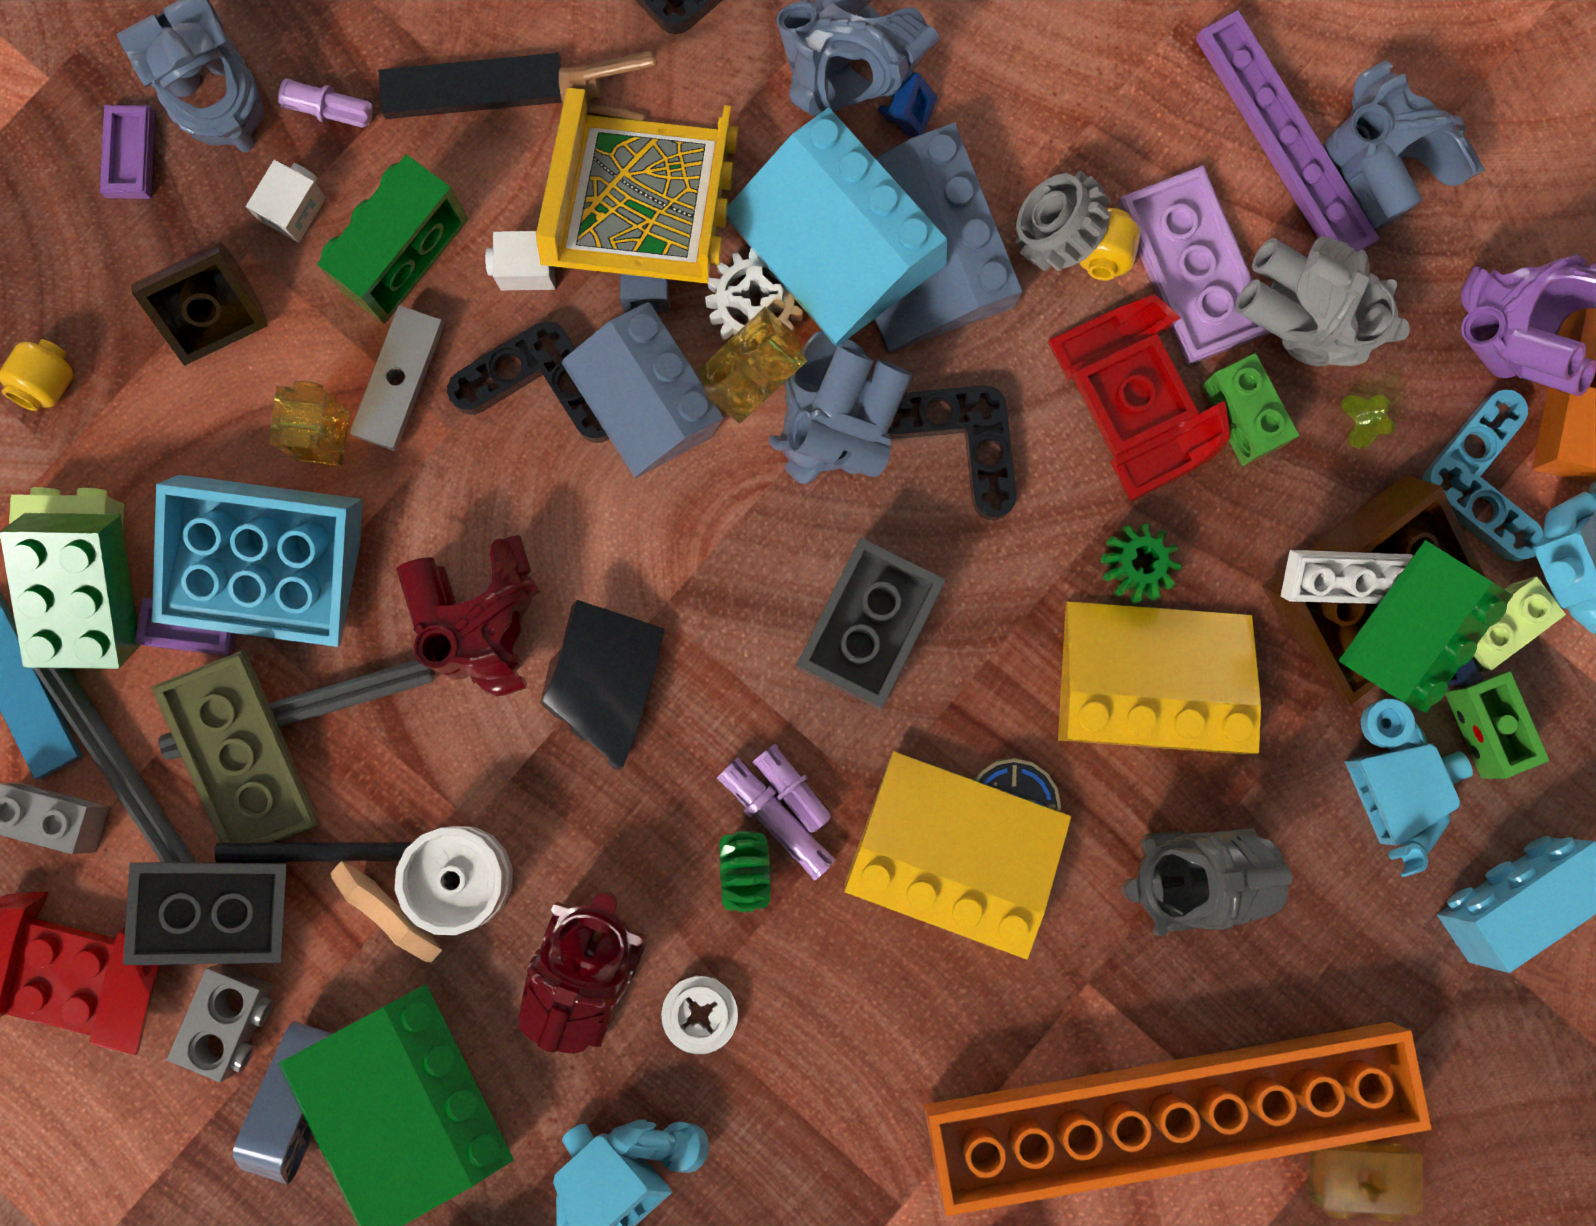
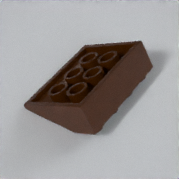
(1390, 524)

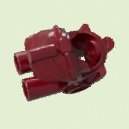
(476, 630)
(578, 981)

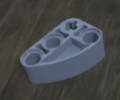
(275, 1127)

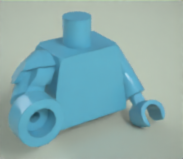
(1569, 556)
(1407, 787)
(611, 1179)

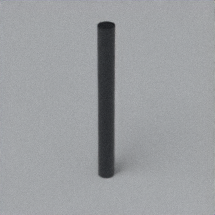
(310, 852)

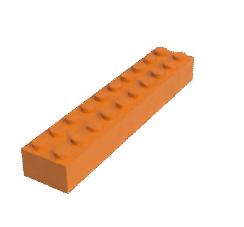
(1176, 1117)

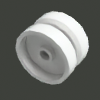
(425, 879)

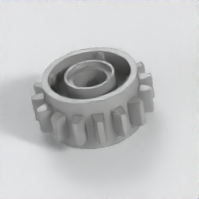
(1062, 221)

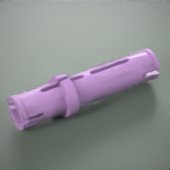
(776, 818)

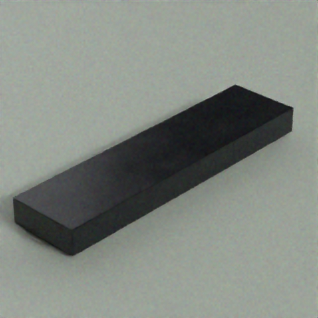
(470, 86)

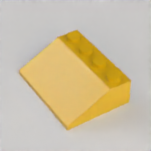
(1159, 679)
(958, 855)

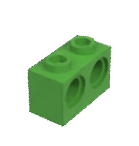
(1253, 408)

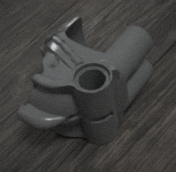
(1208, 879)

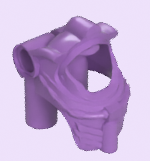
(1517, 320)

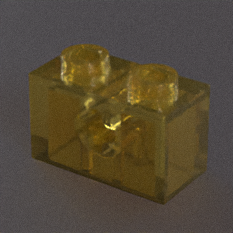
(1393, 1187)

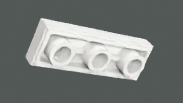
(1341, 576)

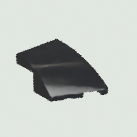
(603, 677)

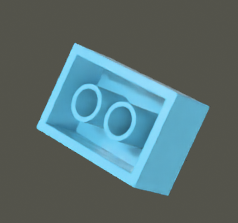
(1525, 903)

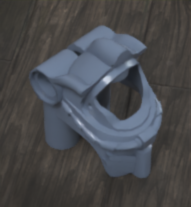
(830, 34)
(169, 54)
(1391, 126)
(837, 414)

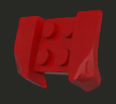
(1140, 395)
(71, 977)

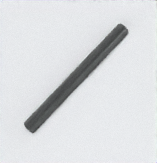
(335, 697)
(114, 765)

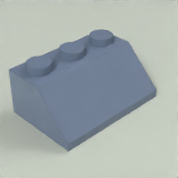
(642, 390)

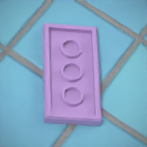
(1193, 263)

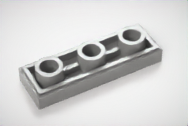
(405, 351)

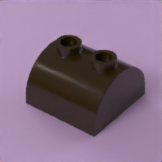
(201, 303)

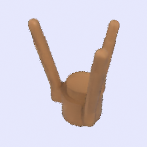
(588, 76)

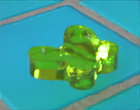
(1369, 419)

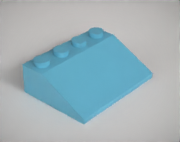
(836, 228)
(254, 559)

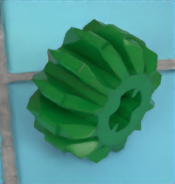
(1154, 574)
(744, 871)

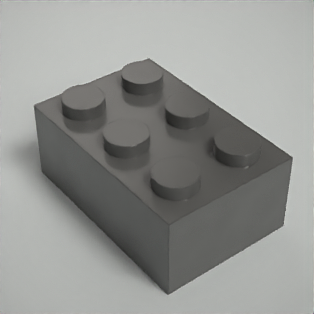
(870, 624)
(204, 913)

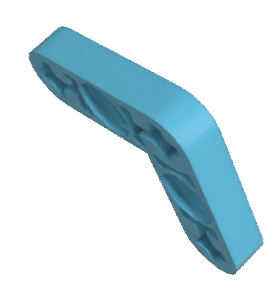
(1467, 474)

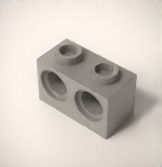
(50, 818)
(212, 1015)

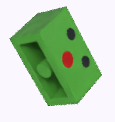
(1497, 726)

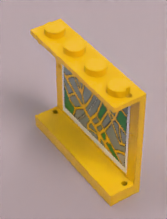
(635, 195)

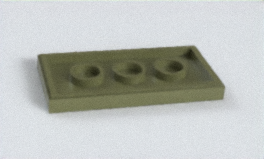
(236, 752)

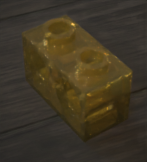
(752, 365)
(309, 424)

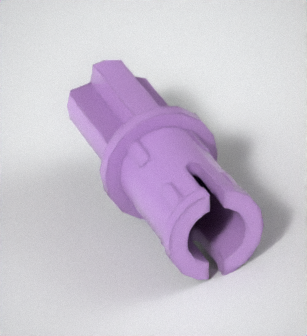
(324, 103)
(792, 788)

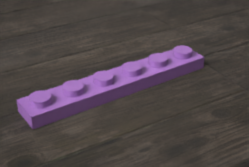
(1284, 133)

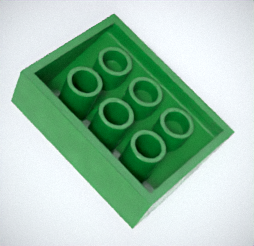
(396, 1112)

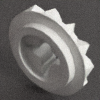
(696, 1037)

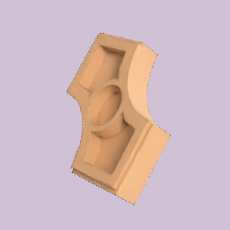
(378, 906)

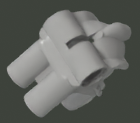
(1323, 304)

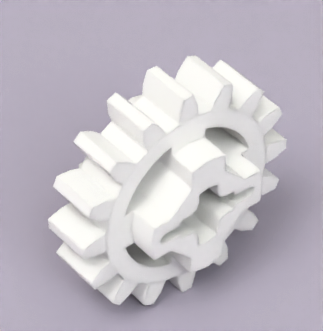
(737, 298)

